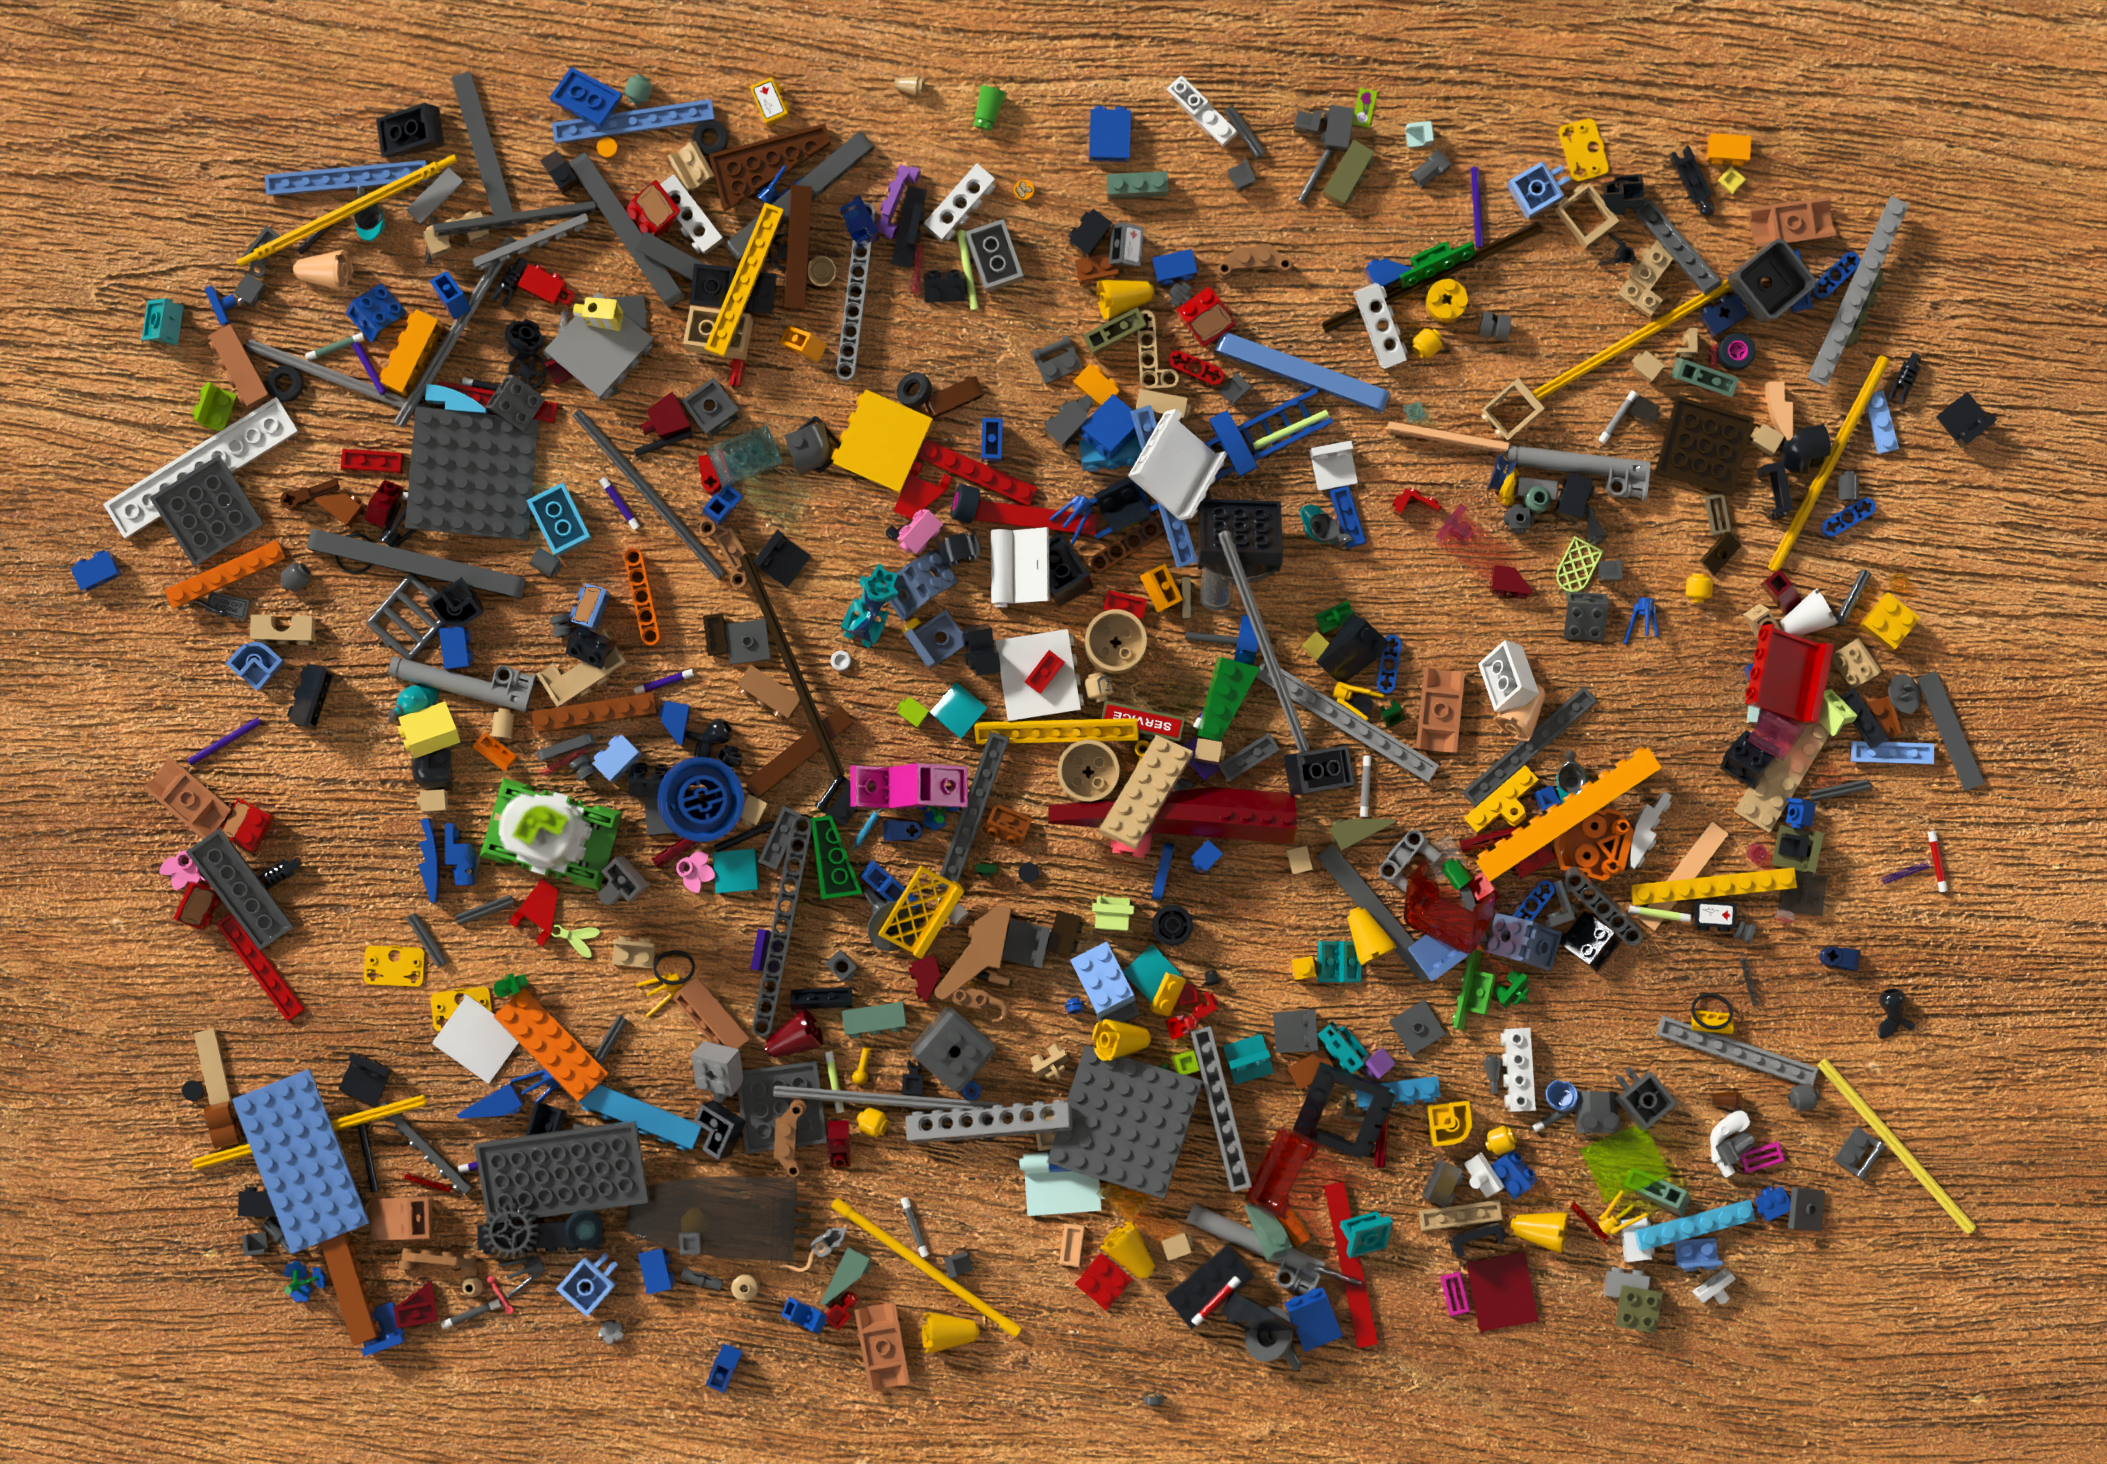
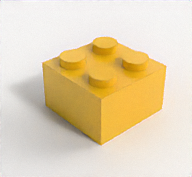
(1889, 621)

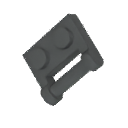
(1060, 365)
(1854, 1148)

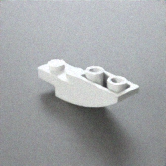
(1201, 111)
(1643, 837)

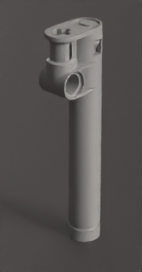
(1628, 473)
(509, 693)
(1296, 1263)

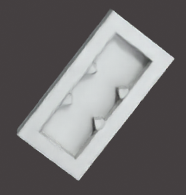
(1483, 1175)
(1714, 1287)

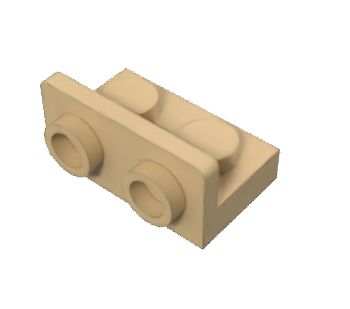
(691, 166)
(633, 953)

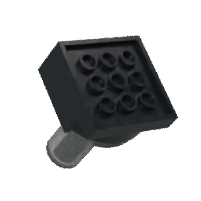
(1257, 539)

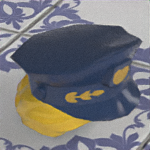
(1504, 480)

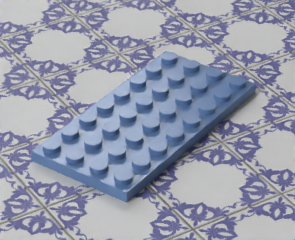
(300, 1161)

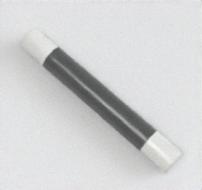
(1551, 1119)
(914, 1227)
(471, 1313)

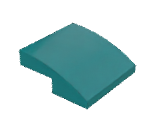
(958, 710)
(736, 871)
(1338, 962)
(1149, 971)

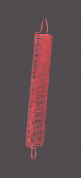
(920, 267)
(1713, 354)
(564, 758)

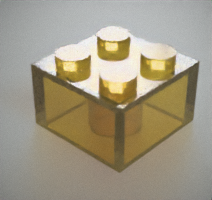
(1123, 1201)

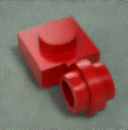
(1180, 1026)
(838, 1314)

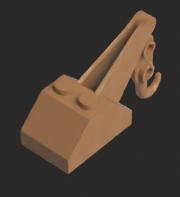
(984, 951)

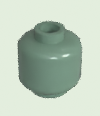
(638, 89)
(1537, 499)

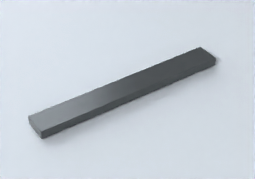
(482, 144)
(513, 219)
(1525, 751)
(972, 815)
(1365, 898)

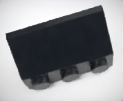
(310, 696)

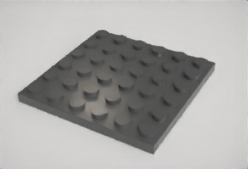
(470, 474)
(1126, 1123)

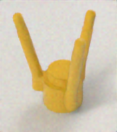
(1345, 691)
(674, 988)
(1610, 1223)

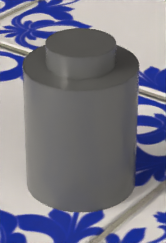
(1848, 486)
(545, 562)

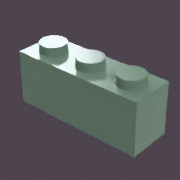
(1137, 185)
(874, 1019)

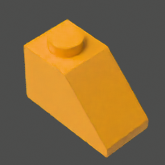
(803, 343)

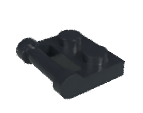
(842, 808)

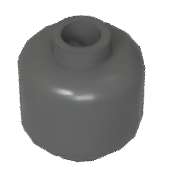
(295, 577)
(1803, 1097)

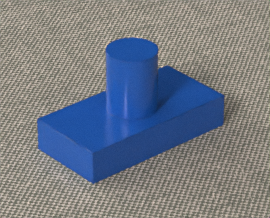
(220, 305)

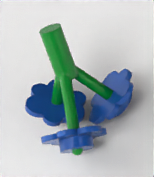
(935, 817)
(300, 1290)

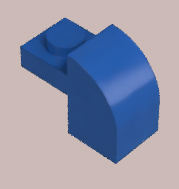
(721, 505)
(1247, 642)
(804, 1314)

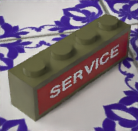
(1149, 722)

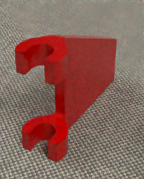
(918, 493)
(539, 909)

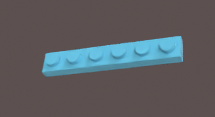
(1694, 1225)

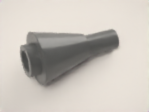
(1595, 531)
(1493, 1067)

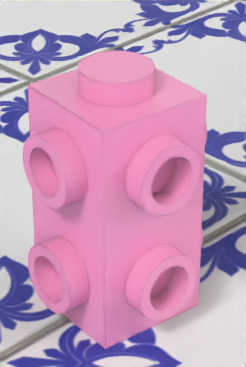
(921, 529)

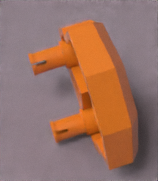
(1582, 838)

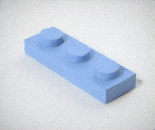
(1881, 423)

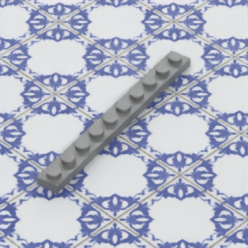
(1857, 291)
(1353, 725)

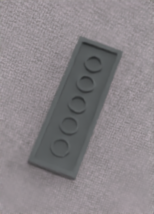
(239, 888)

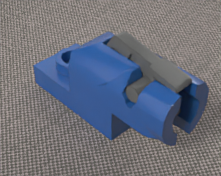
(461, 856)

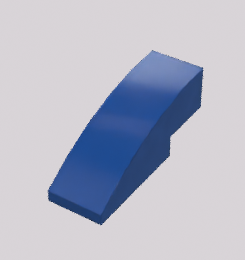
(1233, 443)
(884, 883)

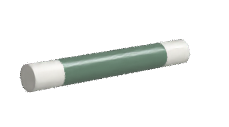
(334, 346)

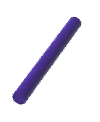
(1477, 207)
(224, 741)

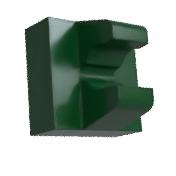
(1392, 715)

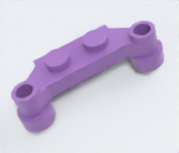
(889, 205)

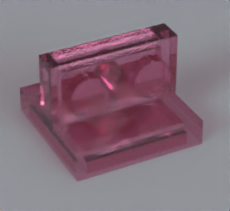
(1459, 530)
(1775, 734)

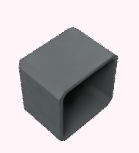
(1787, 275)
(934, 1044)

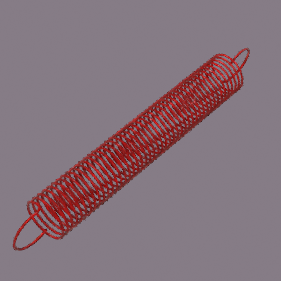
(426, 1183)
(1586, 1218)

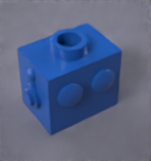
(1773, 1202)

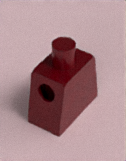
(666, 418)

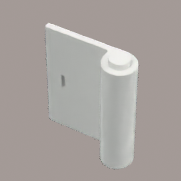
(1019, 566)

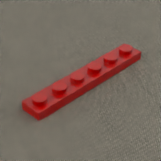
(977, 472)

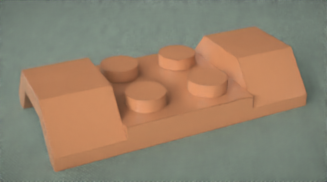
(1792, 221)
(1440, 710)
(188, 799)
(882, 1346)

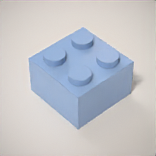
(616, 758)

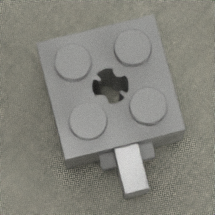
(717, 1069)

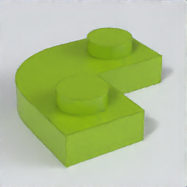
(539, 817)

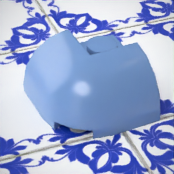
(255, 663)

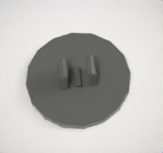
(1904, 694)

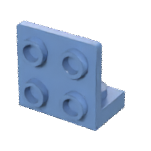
(1435, 956)
(1696, 1253)

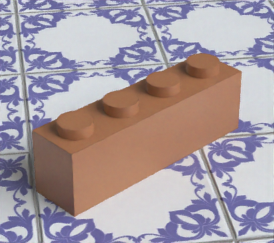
(240, 366)
(710, 1015)

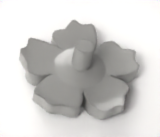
(611, 1332)

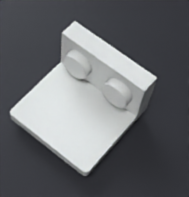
(1333, 465)

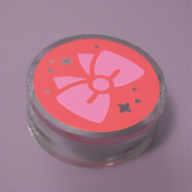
(1785, 916)

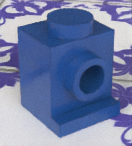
(1800, 813)

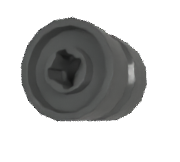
(1494, 326)

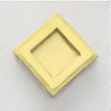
(1731, 180)

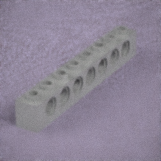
(1220, 1109)
(1061, 1122)

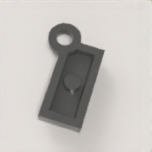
(264, 237)

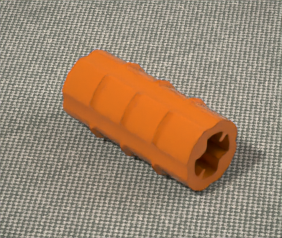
(1294, 1229)

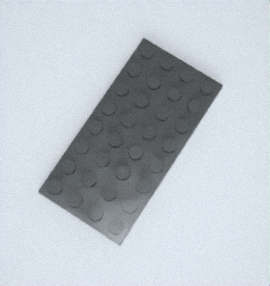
(563, 1171)

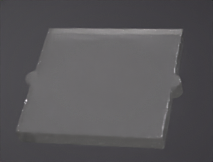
(1448, 850)

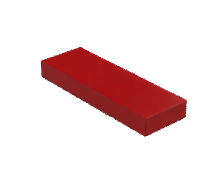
(372, 461)

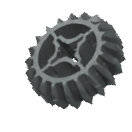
(510, 1222)

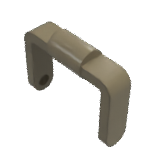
(1354, 1117)

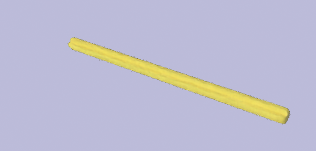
(1896, 1146)

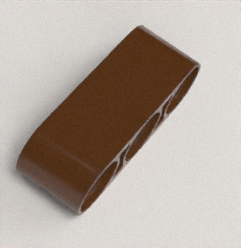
(954, 397)

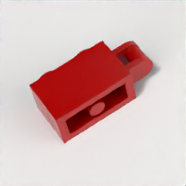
(545, 286)

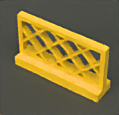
(937, 915)

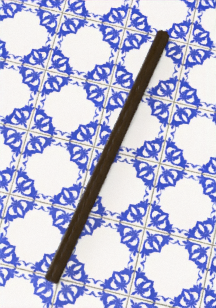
(1400, 292)
(791, 665)

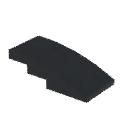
(712, 284)

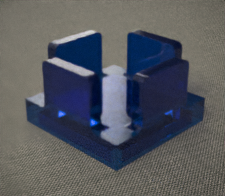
(859, 222)

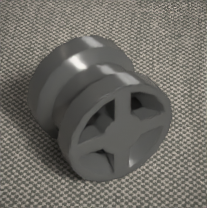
(1744, 931)

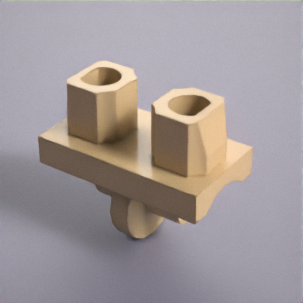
(1052, 1065)

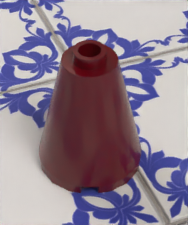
(795, 1036)

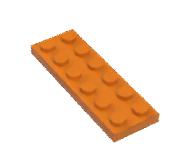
(551, 1045)

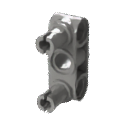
(1401, 856)

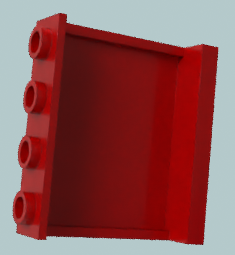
(1789, 675)

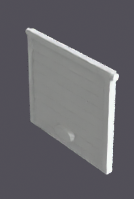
(475, 1039)

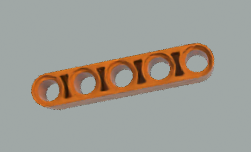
(642, 587)

